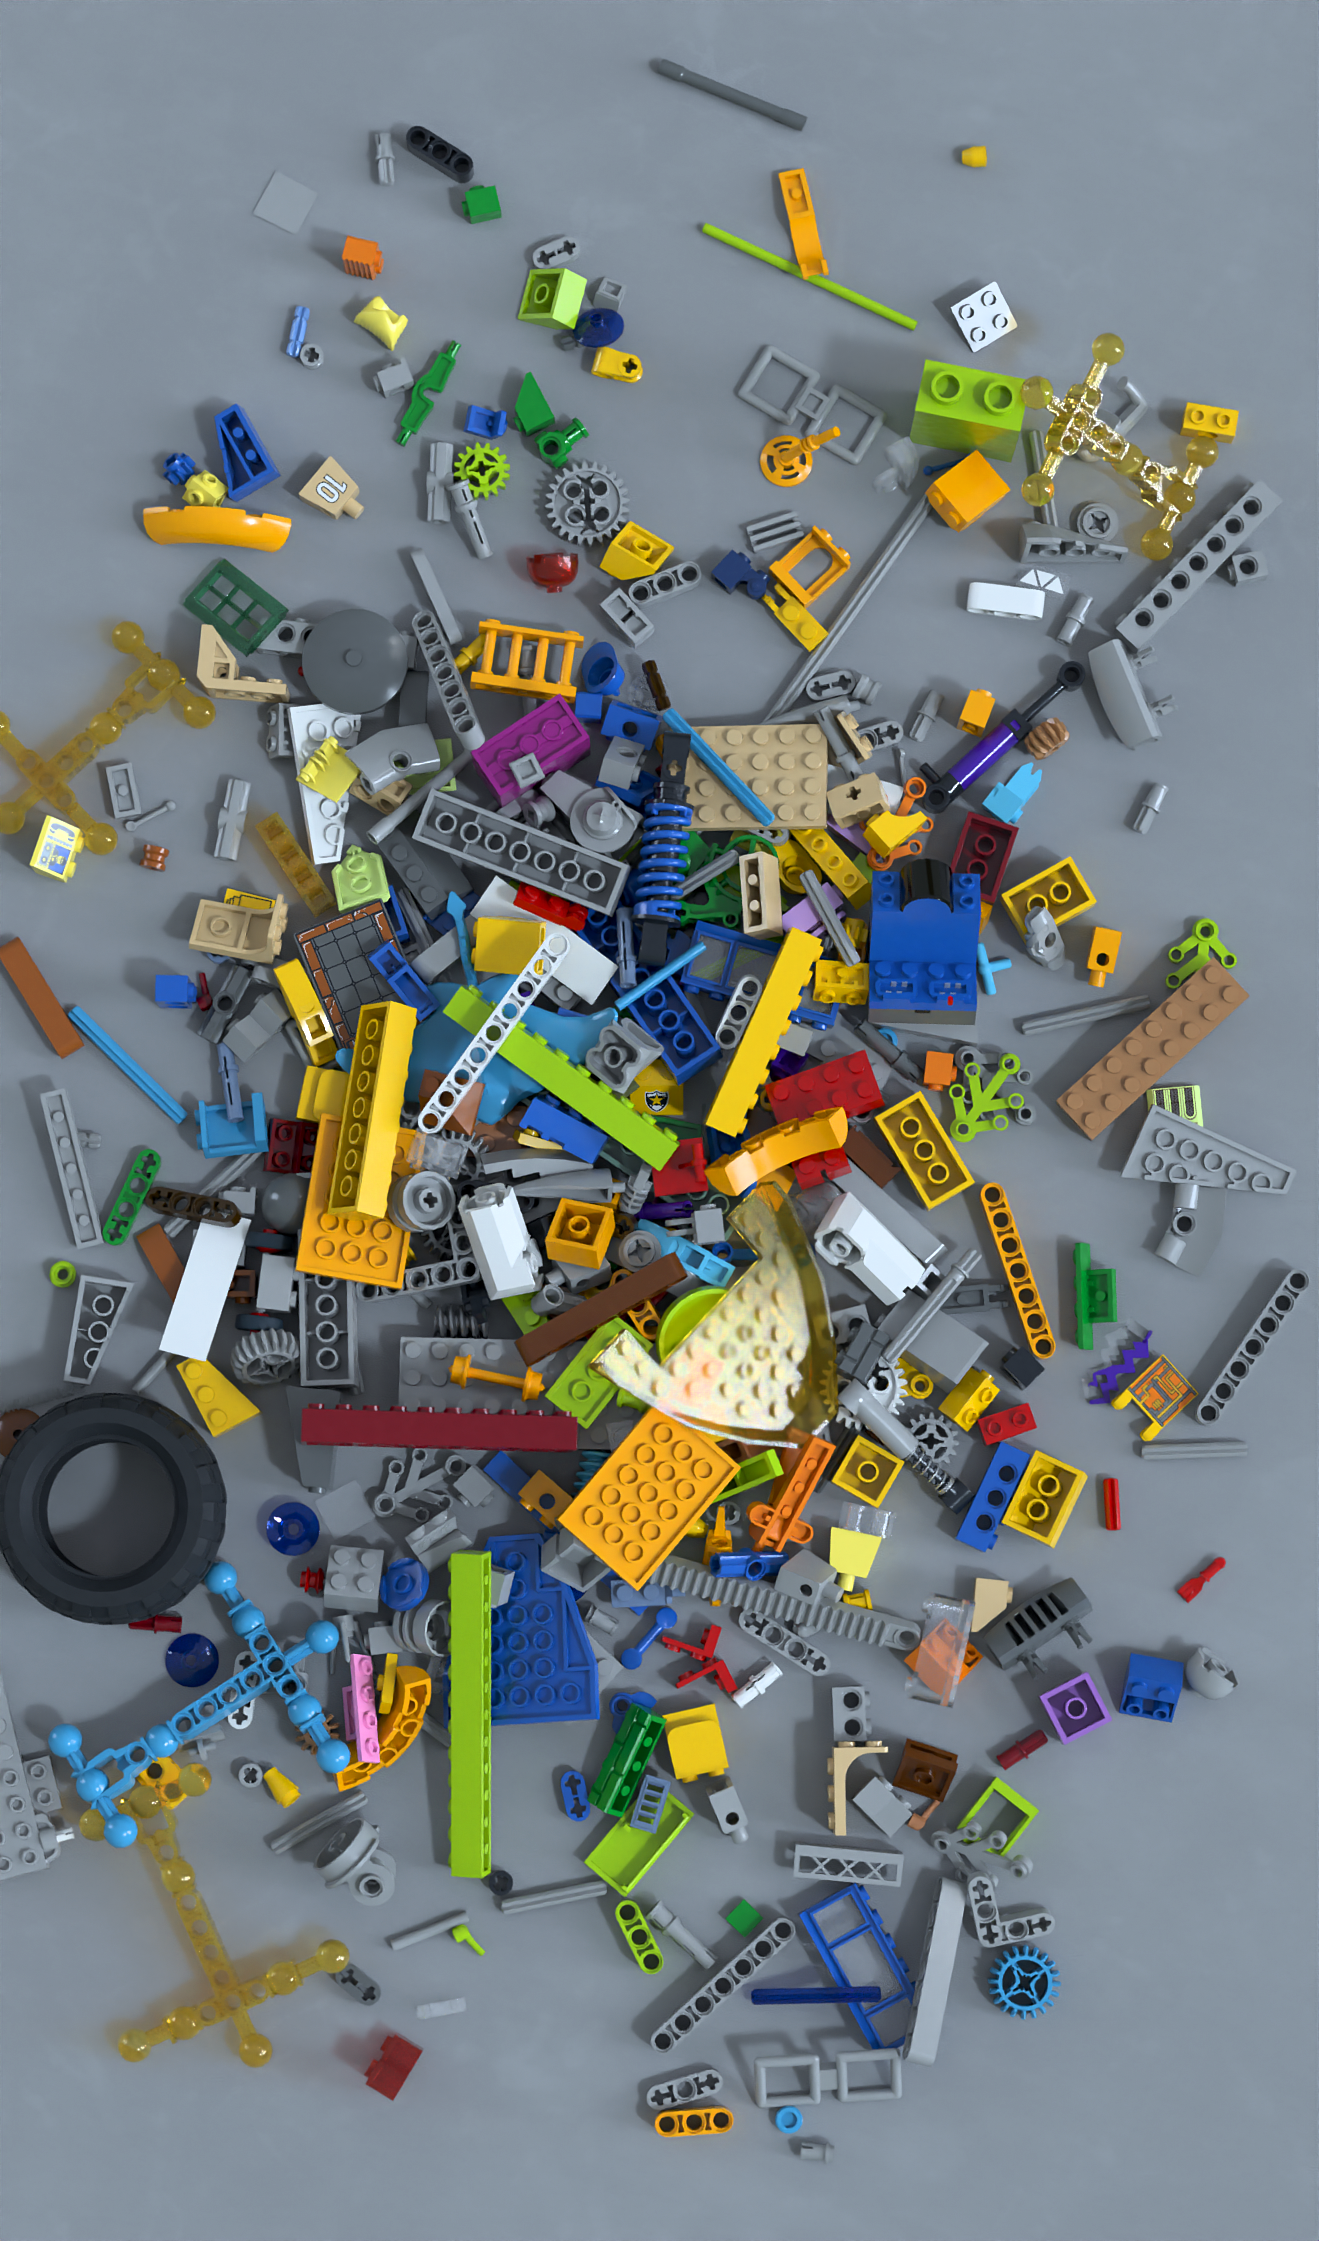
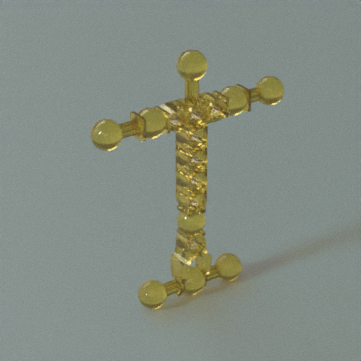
(179, 1879)

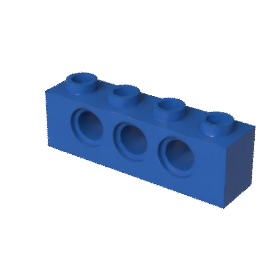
(969, 1532)

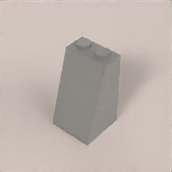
(565, 791)
(941, 1349)

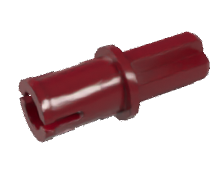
(159, 1623)
(1022, 1749)

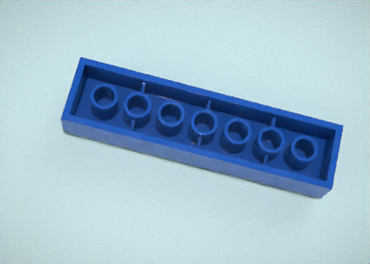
(660, 1011)

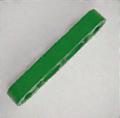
(135, 1199)

